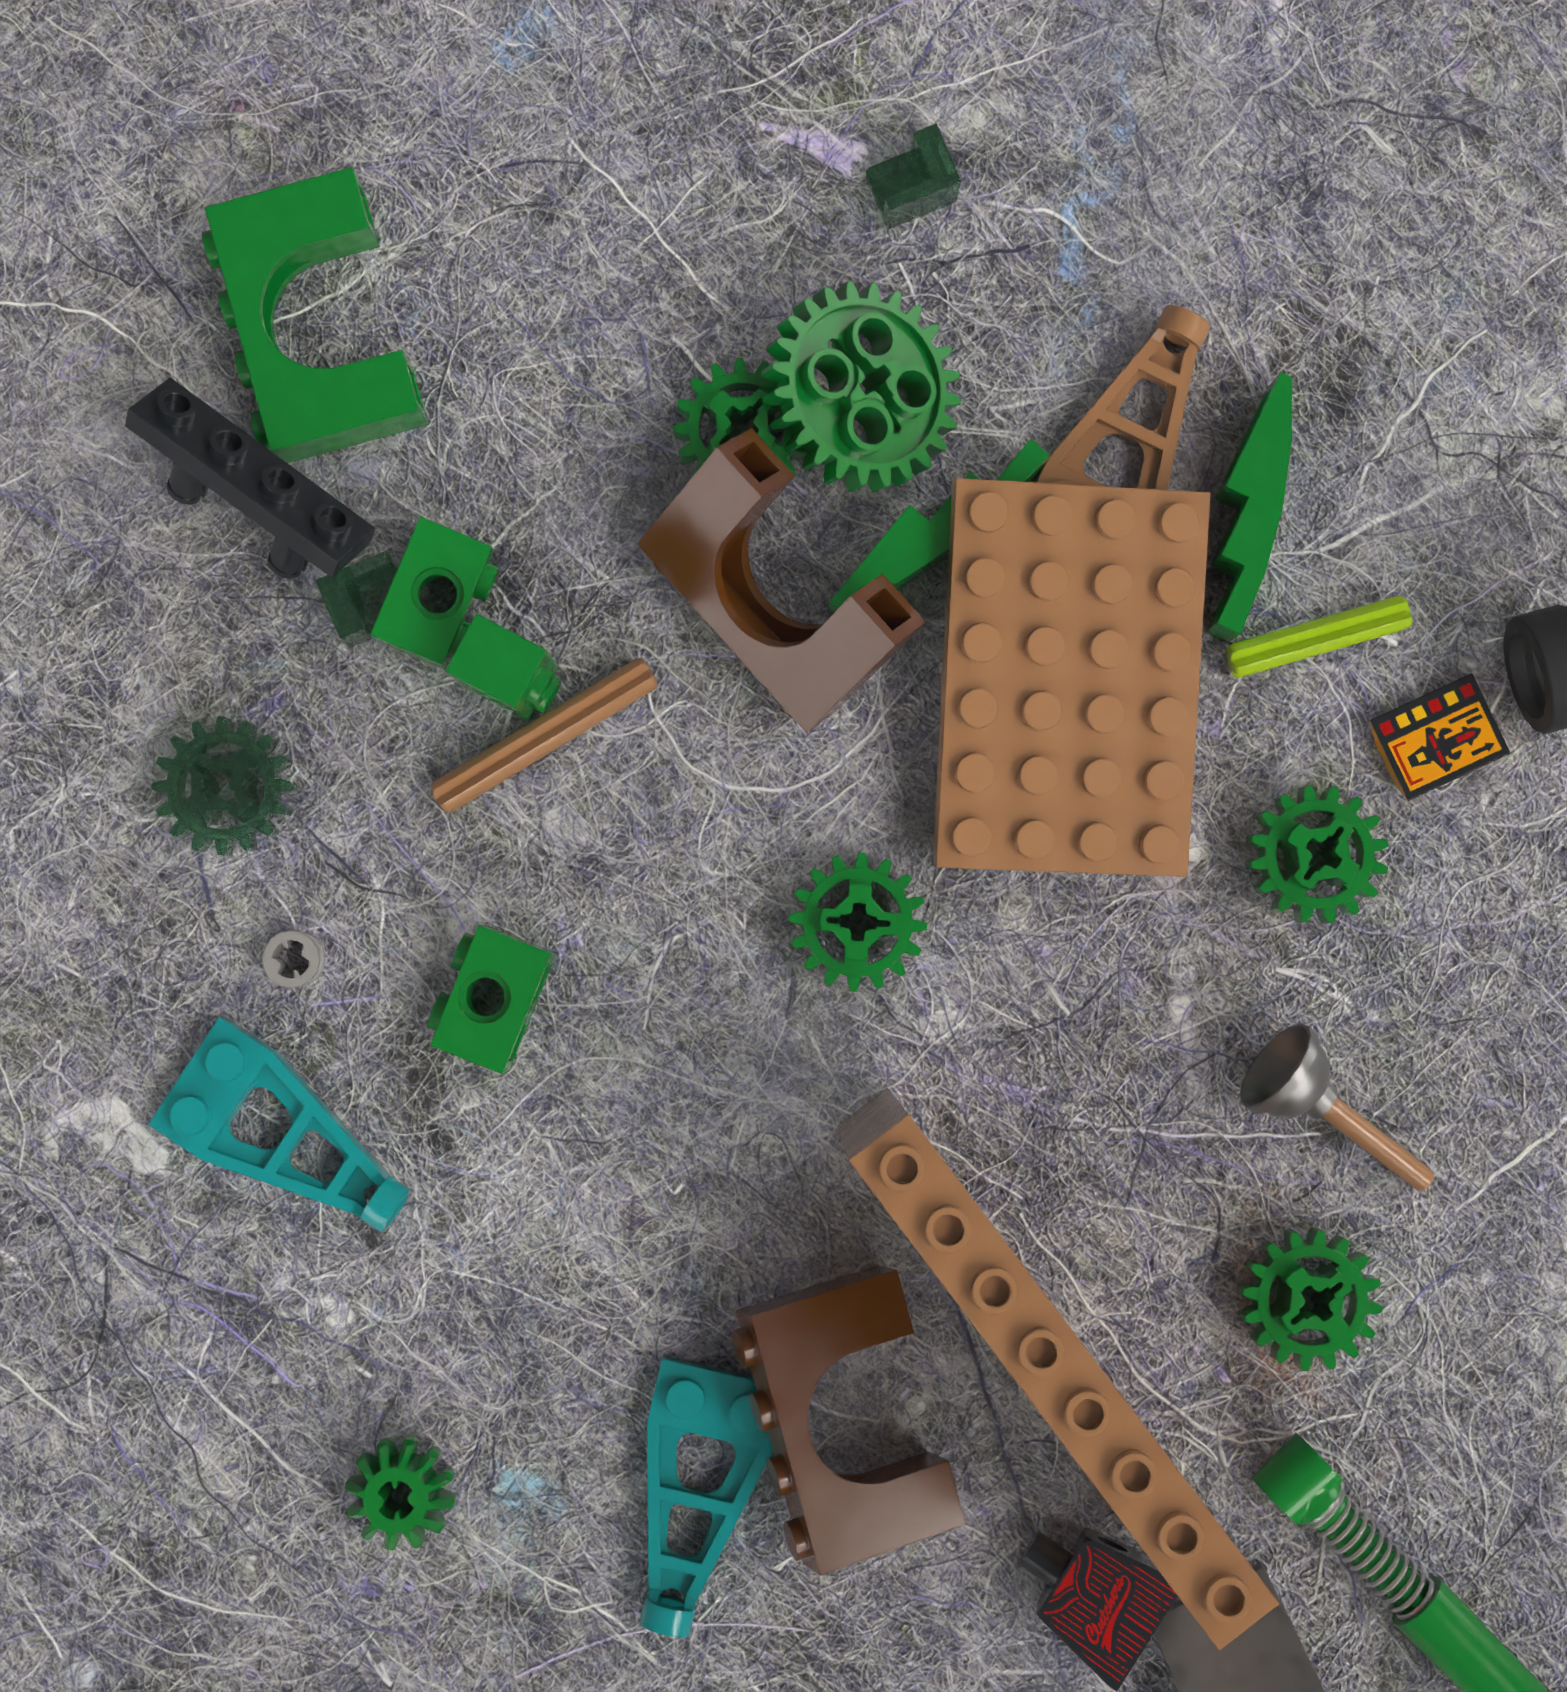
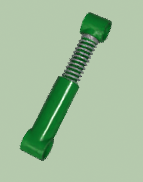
(1425, 1606)

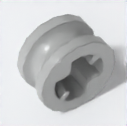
(276, 966)

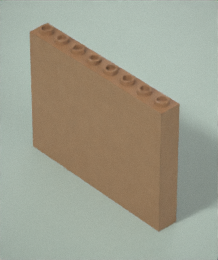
(1055, 1370)

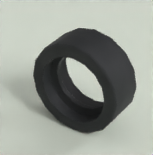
(1538, 666)

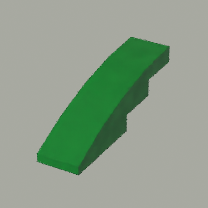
(1257, 491)
(919, 544)

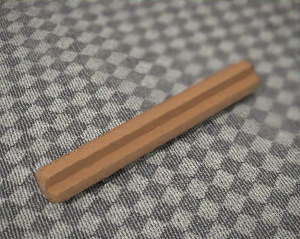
(543, 735)

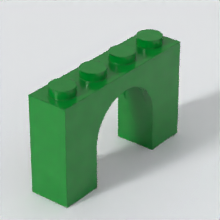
(262, 247)

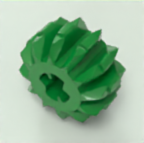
(418, 1510)

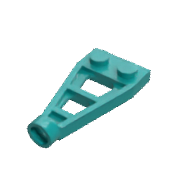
(215, 1088)
(708, 1404)

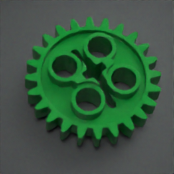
(824, 419)

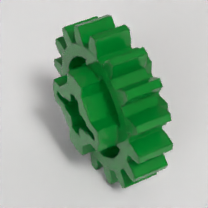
(724, 409)
(1339, 869)
(858, 892)
(1331, 1286)

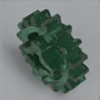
(244, 769)

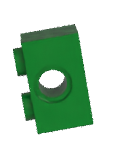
(432, 556)
(505, 669)
(481, 1037)

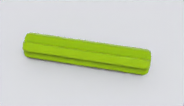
(1318, 636)

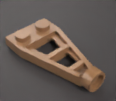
(1158, 365)

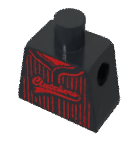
(1099, 1599)

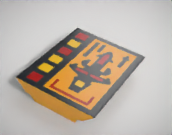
(1438, 737)

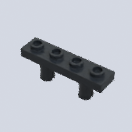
(222, 457)

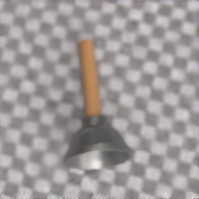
(1294, 1079)

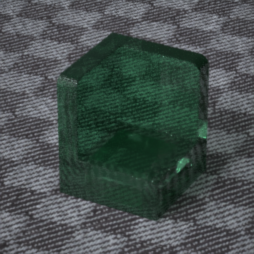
(915, 180)
(357, 596)

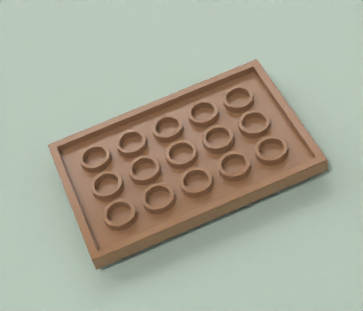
(1070, 678)

